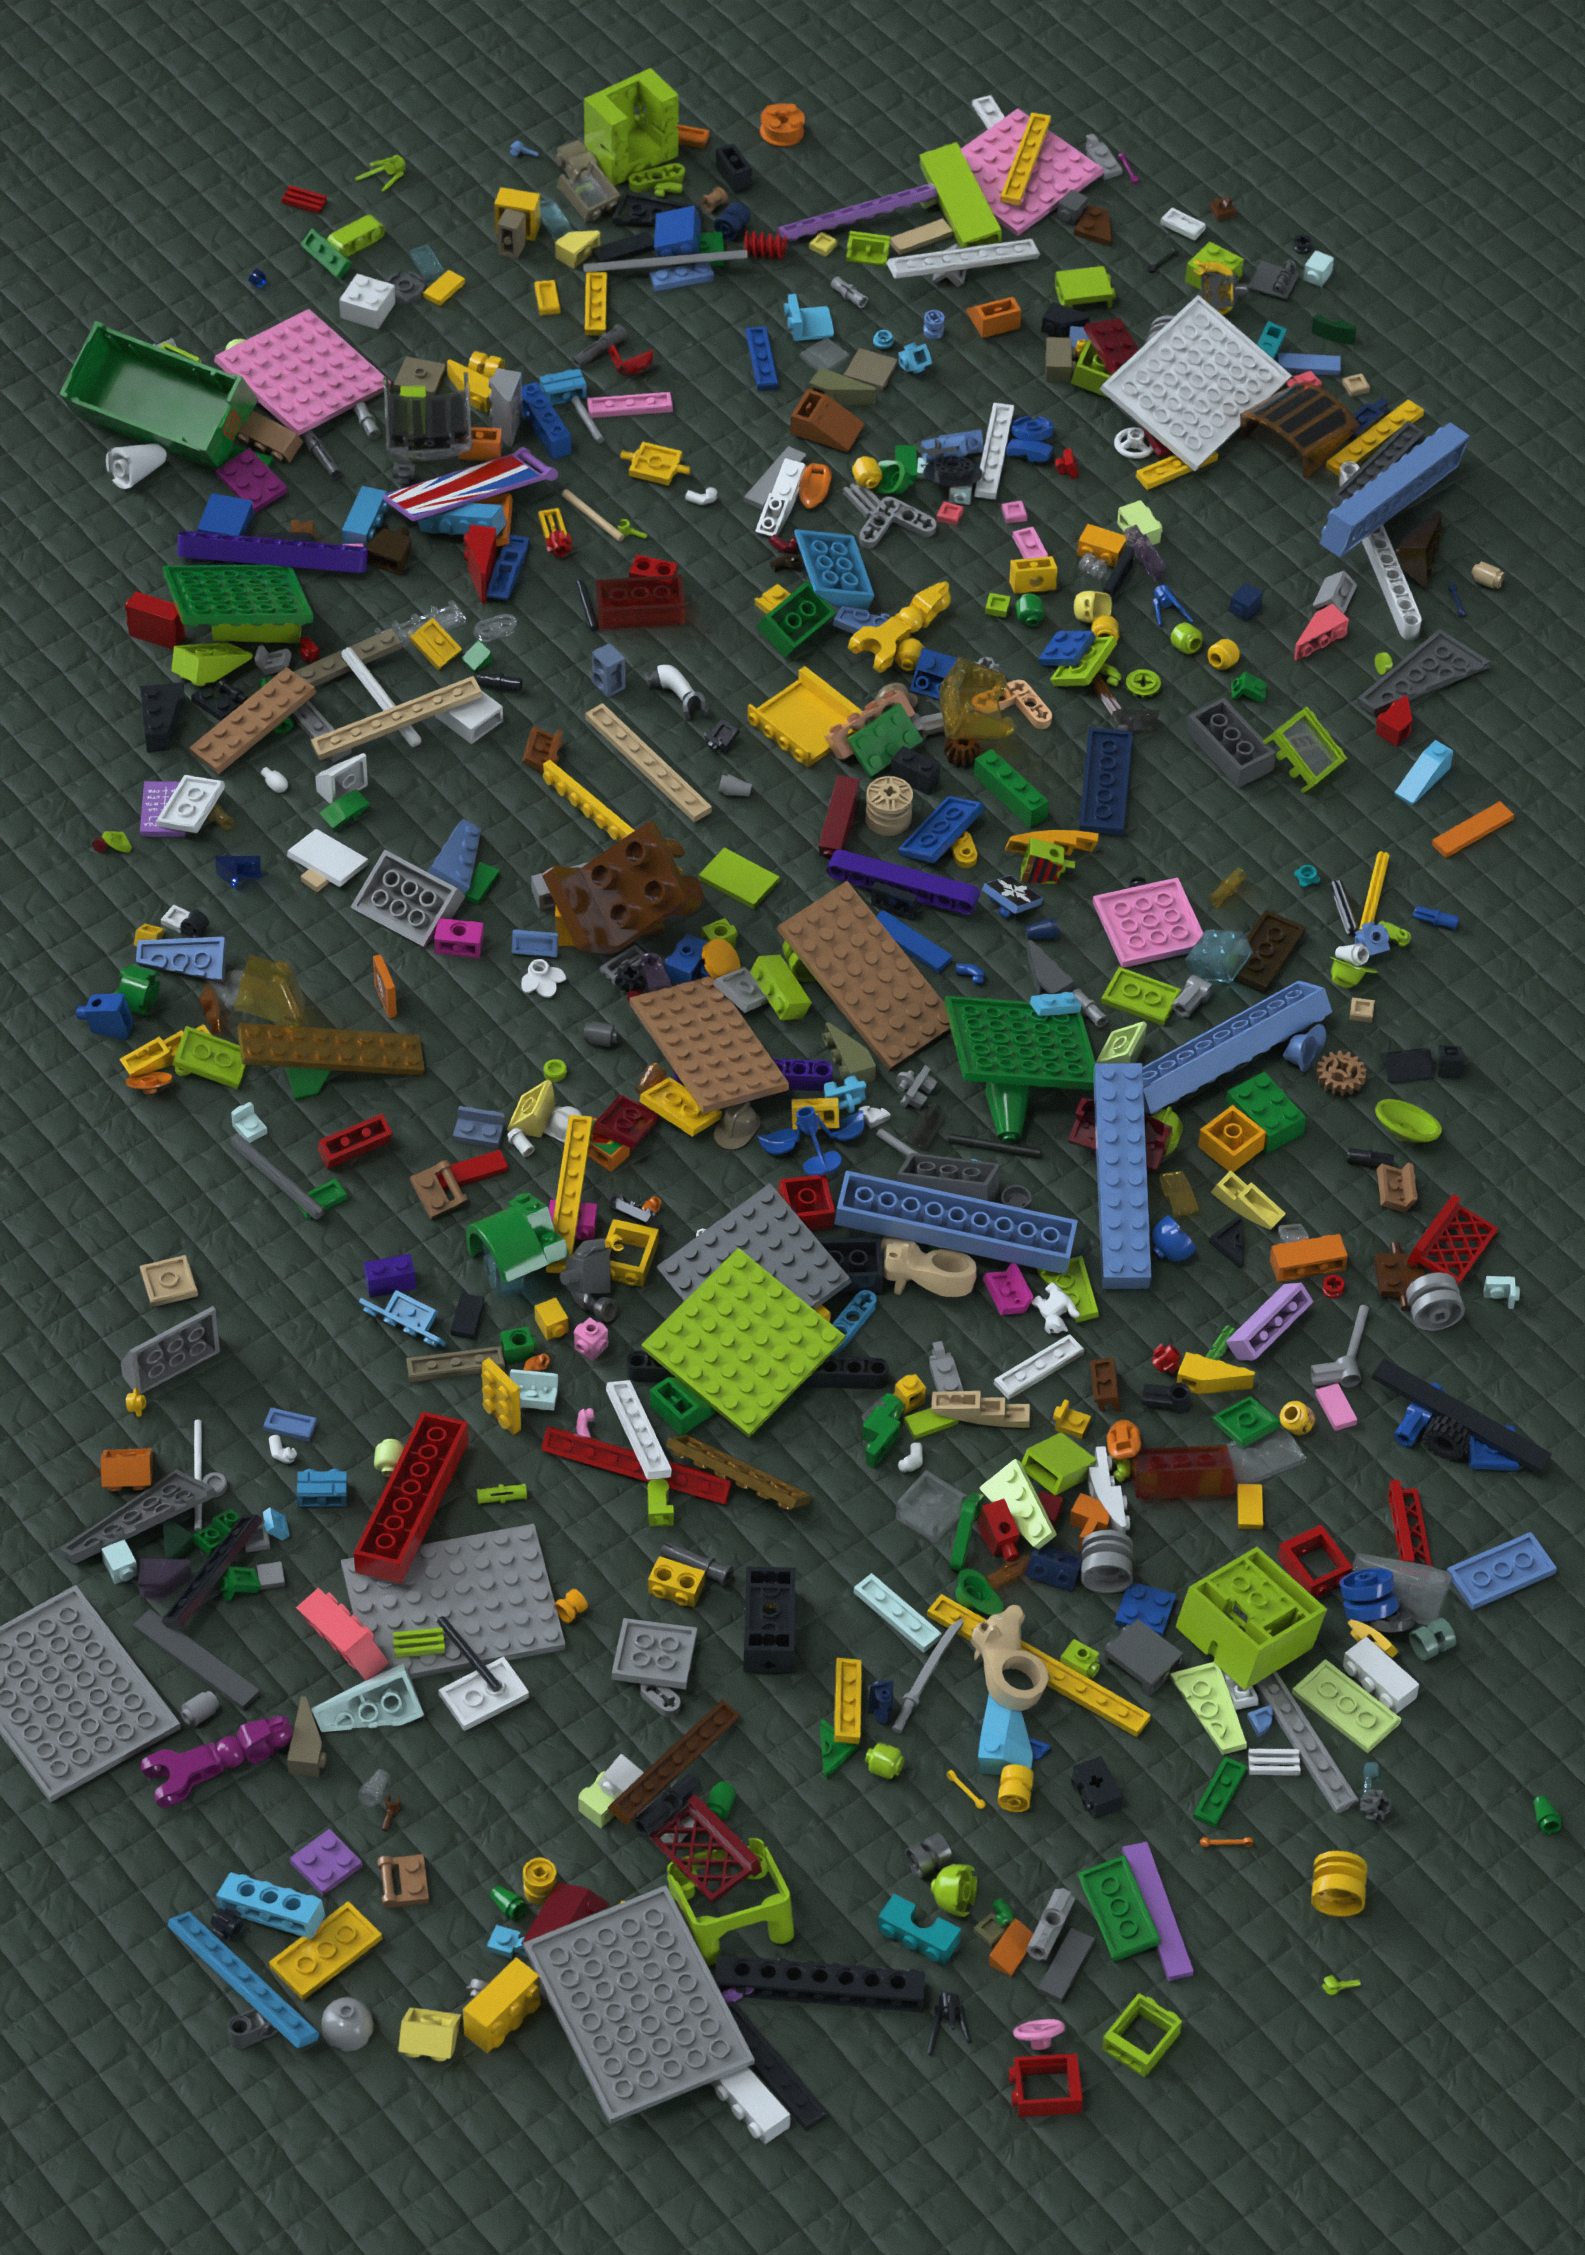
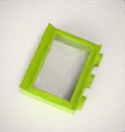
(1307, 748)

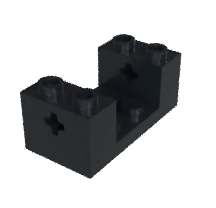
(769, 1637)

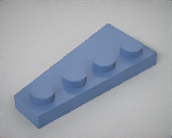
(186, 956)

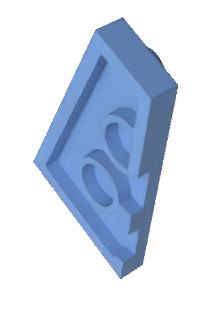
(854, 619)

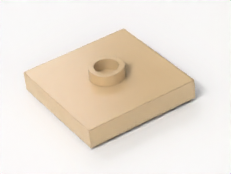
(168, 1281)

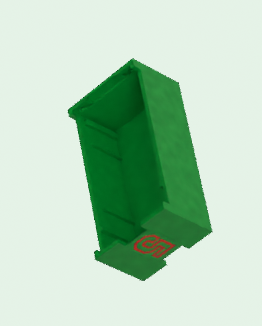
(158, 397)

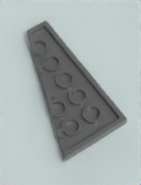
(1427, 668)
(156, 1504)

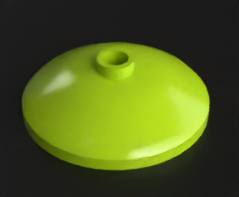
(1407, 1121)

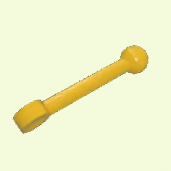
(980, 1804)

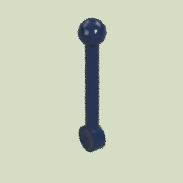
(1452, 588)

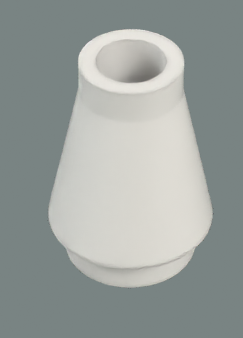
(1355, 954)

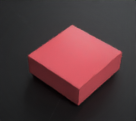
(950, 513)

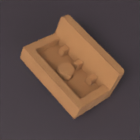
(1397, 1187)

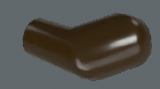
(788, 560)

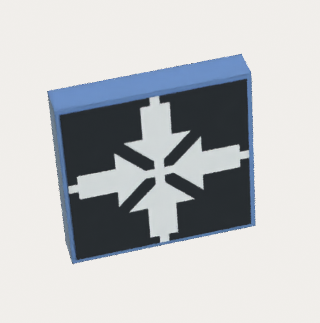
(1012, 894)

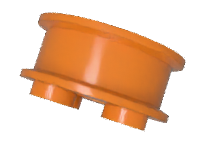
(782, 124)

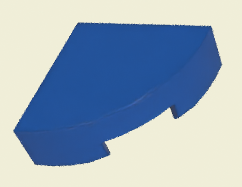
(1039, 1749)

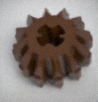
(962, 751)

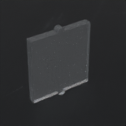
(824, 355)

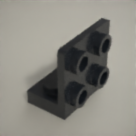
(894, 900)

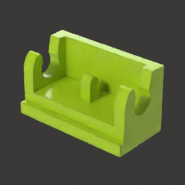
(868, 248)

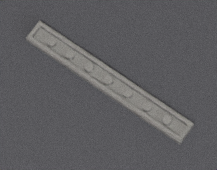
(665, 261)
(1310, 1747)

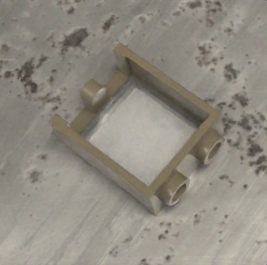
(589, 192)

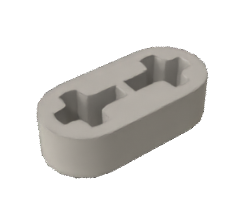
(658, 1699)

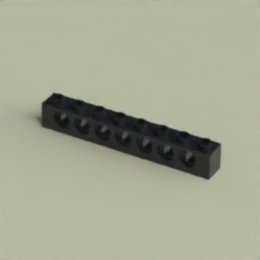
(829, 1992)

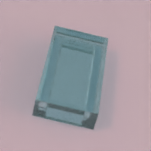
(426, 262)

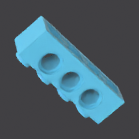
(272, 1905)

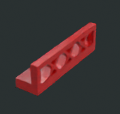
(1402, 1530)

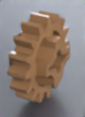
(1341, 1073)

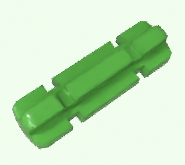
(1220, 1345)

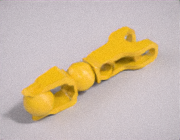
(886, 637)

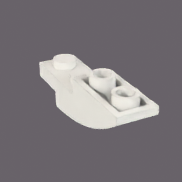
(782, 498)
(1103, 1489)

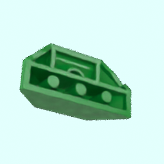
(306, 1082)

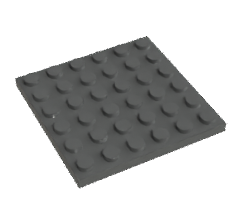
(771, 1237)

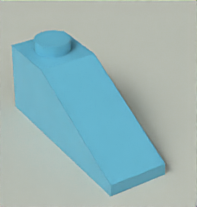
(1425, 773)

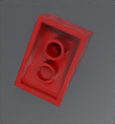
(481, 557)

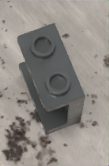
(1144, 1656)

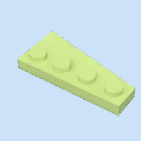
(1210, 1701)

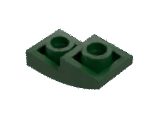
(1336, 331)

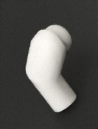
(702, 499)
(281, 1454)
(913, 1460)

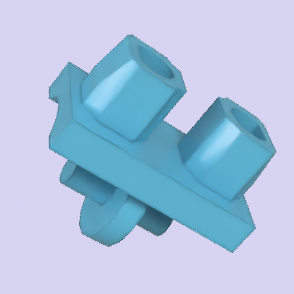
(848, 1095)

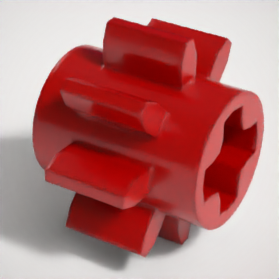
(559, 543)
(1166, 1358)

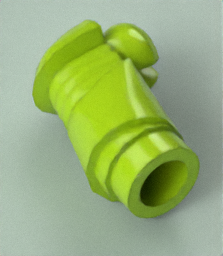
(1396, 935)

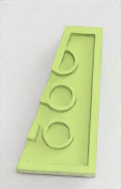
(1022, 1501)

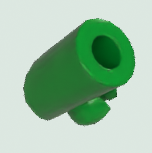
(1005, 1913)

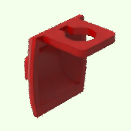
(632, 365)

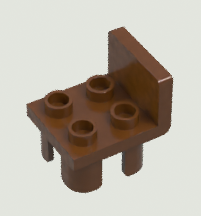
(624, 892)

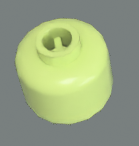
(387, 1456)

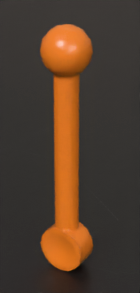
(1247, 1842)

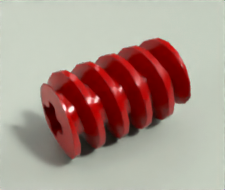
(765, 245)

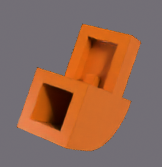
(1089, 1516)

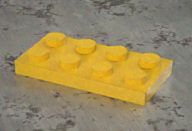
(334, 1946)

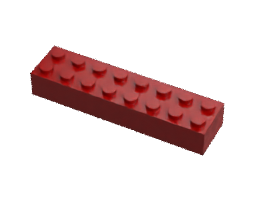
(411, 1497)

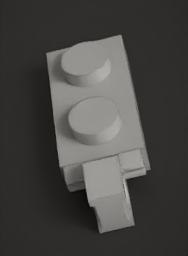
(1102, 156)
(944, 1369)

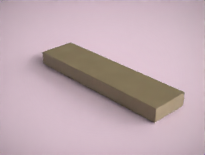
(452, 1363)

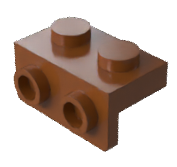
(541, 748)

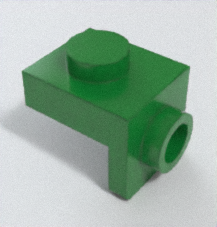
(1249, 686)

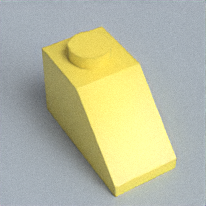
(576, 247)

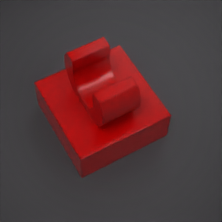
(1067, 464)

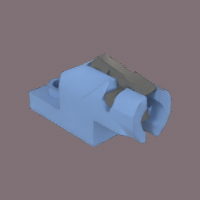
(953, 445)

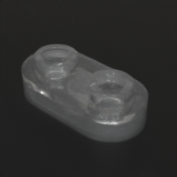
(495, 627)

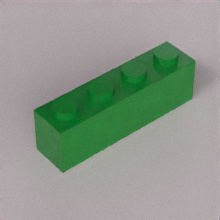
(1011, 788)

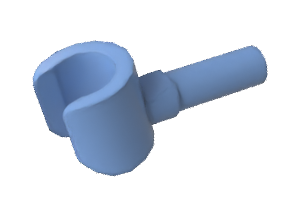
(518, 147)

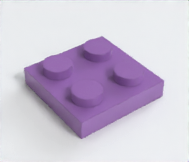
(326, 1862)

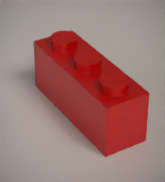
(354, 1141)

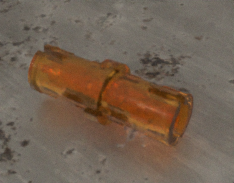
(1008, 1572)

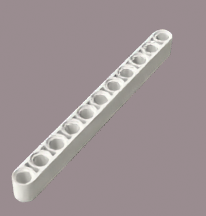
(1389, 573)

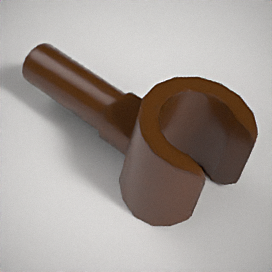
(391, 1808)

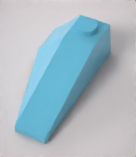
(1003, 1740)

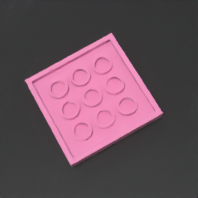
(1148, 922)

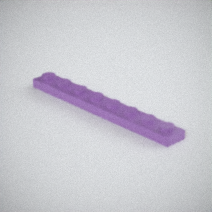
(864, 210)

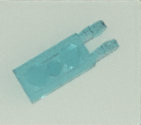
(553, 218)

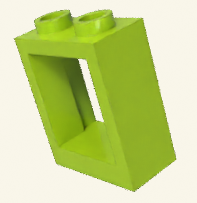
(1131, 2055)

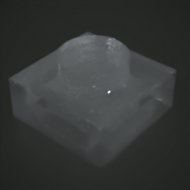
(1292, 1233)

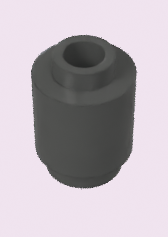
(600, 1033)

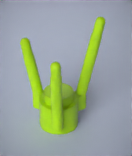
(393, 166)

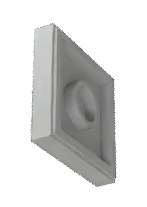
(741, 989)

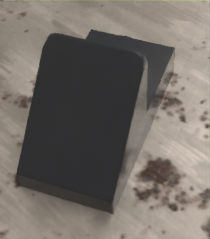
(1450, 1061)

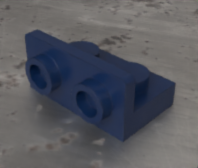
(1054, 1567)

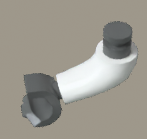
(672, 679)

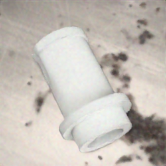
(517, 1137)

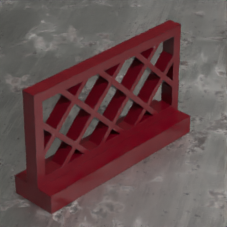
(725, 1840)

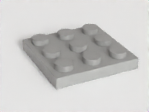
(654, 1653)

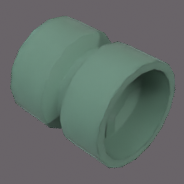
(1433, 1638)

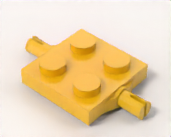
(655, 463)

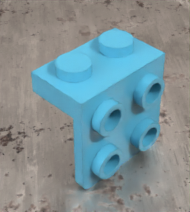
(808, 322)

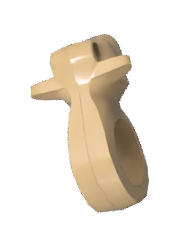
(939, 1271)
(999, 1647)

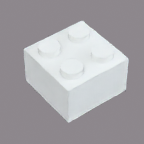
(367, 301)

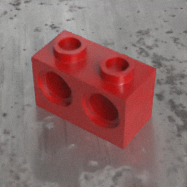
(650, 567)

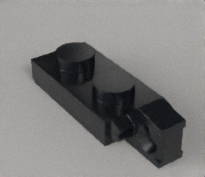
(634, 1212)

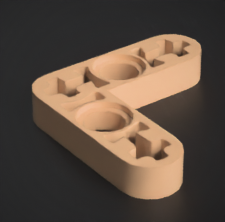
(1021, 694)

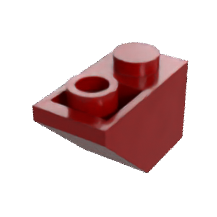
(1395, 722)

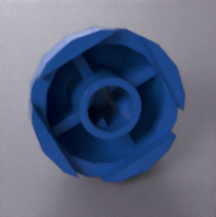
(1171, 1241)

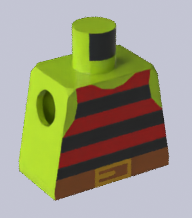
(1044, 863)

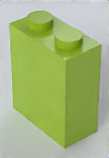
(1058, 1463)

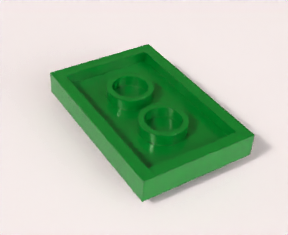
(883, 738)

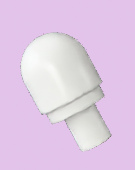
(275, 780)

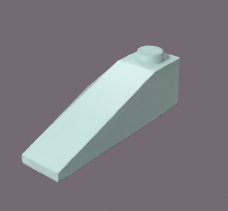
(373, 1703)

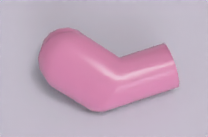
(582, 1425)

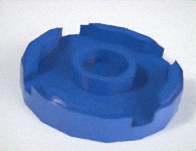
(1032, 429)

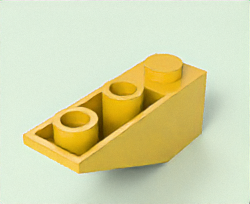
(1213, 1376)

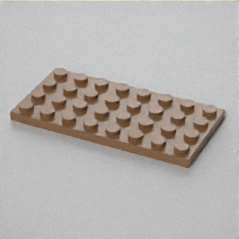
(867, 975)
(708, 1044)

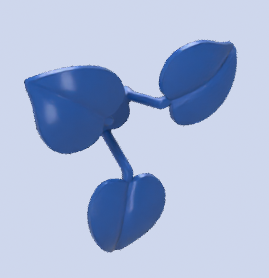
(784, 1140)

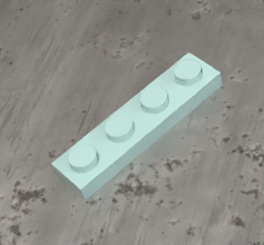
(897, 1613)

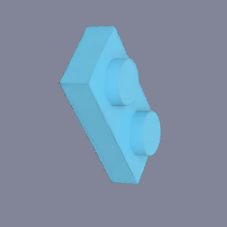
(1055, 1004)

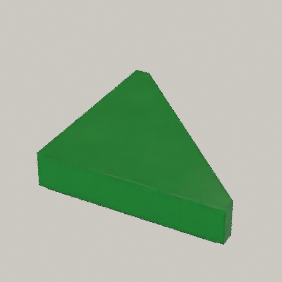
(833, 1753)

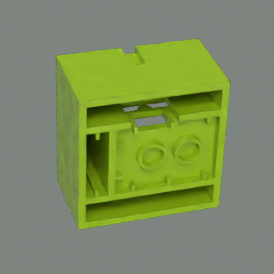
(623, 139)
(1279, 1623)

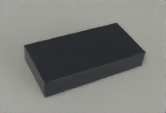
(467, 1316)

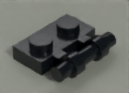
(214, 702)

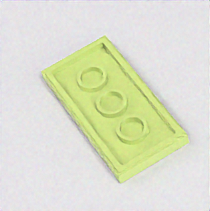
(1346, 1706)

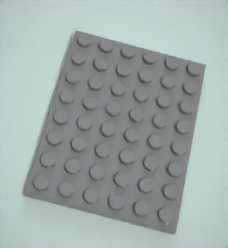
(484, 1585)
(73, 1695)
(638, 2004)

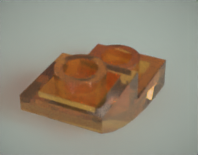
(211, 1008)

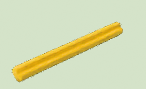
(1375, 888)

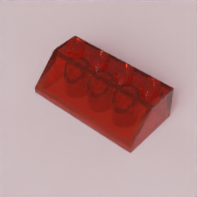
(1182, 1472)

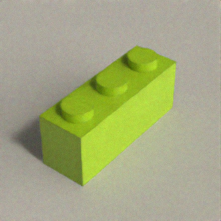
(780, 987)

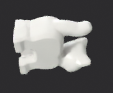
(1054, 1307)

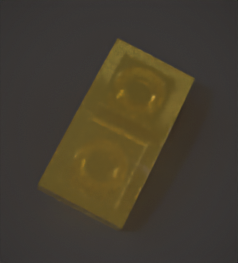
(1180, 1193)

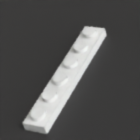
(994, 450)
(638, 1430)

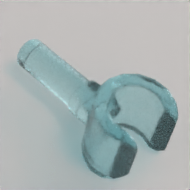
(1370, 1770)

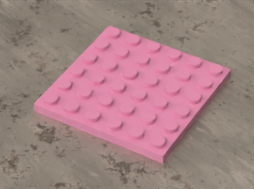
(1054, 174)
(303, 371)

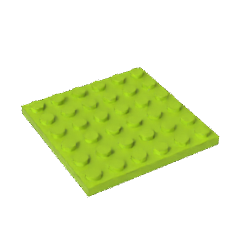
(743, 1342)

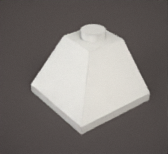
(342, 778)

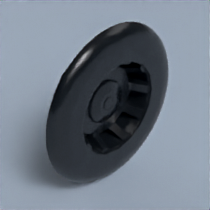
(952, 472)

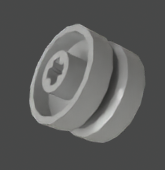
(1435, 1301)

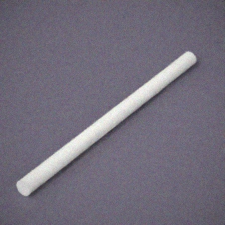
(198, 1469)

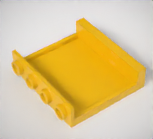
(803, 716)

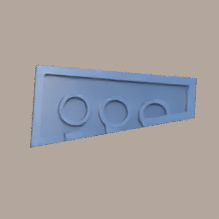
(458, 856)

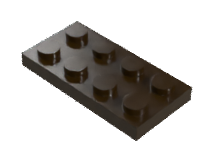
(1272, 944)

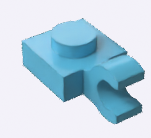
(505, 1942)

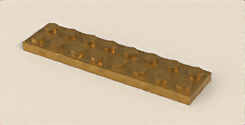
(330, 1049)

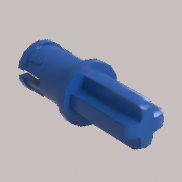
(1436, 917)

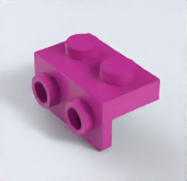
(1009, 1290)

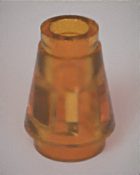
(652, 1076)

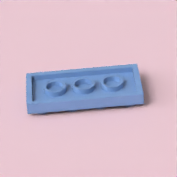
(1501, 1570)

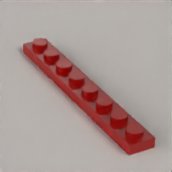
(626, 1462)

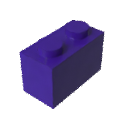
(389, 1274)

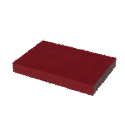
(626, 1121)

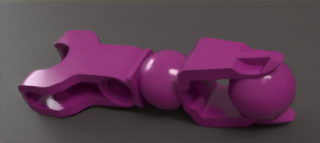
(253, 1740)

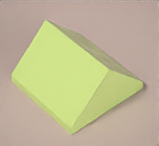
(1124, 1044)

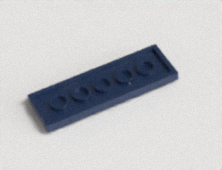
(1105, 781)

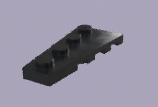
(642, 209)

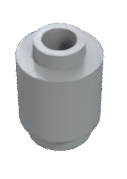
(199, 1708)

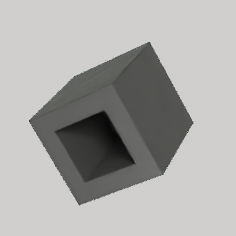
(1072, 207)

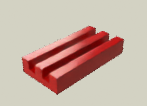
(304, 199)

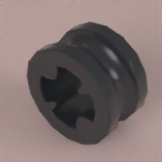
(1302, 239)

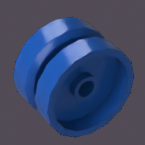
(1369, 1594)

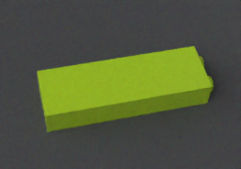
(960, 197)

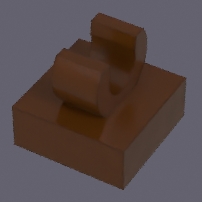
(1222, 208)

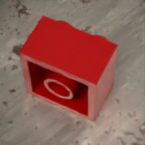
(809, 1200)

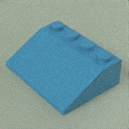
(835, 568)

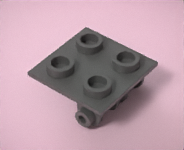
(1274, 279)

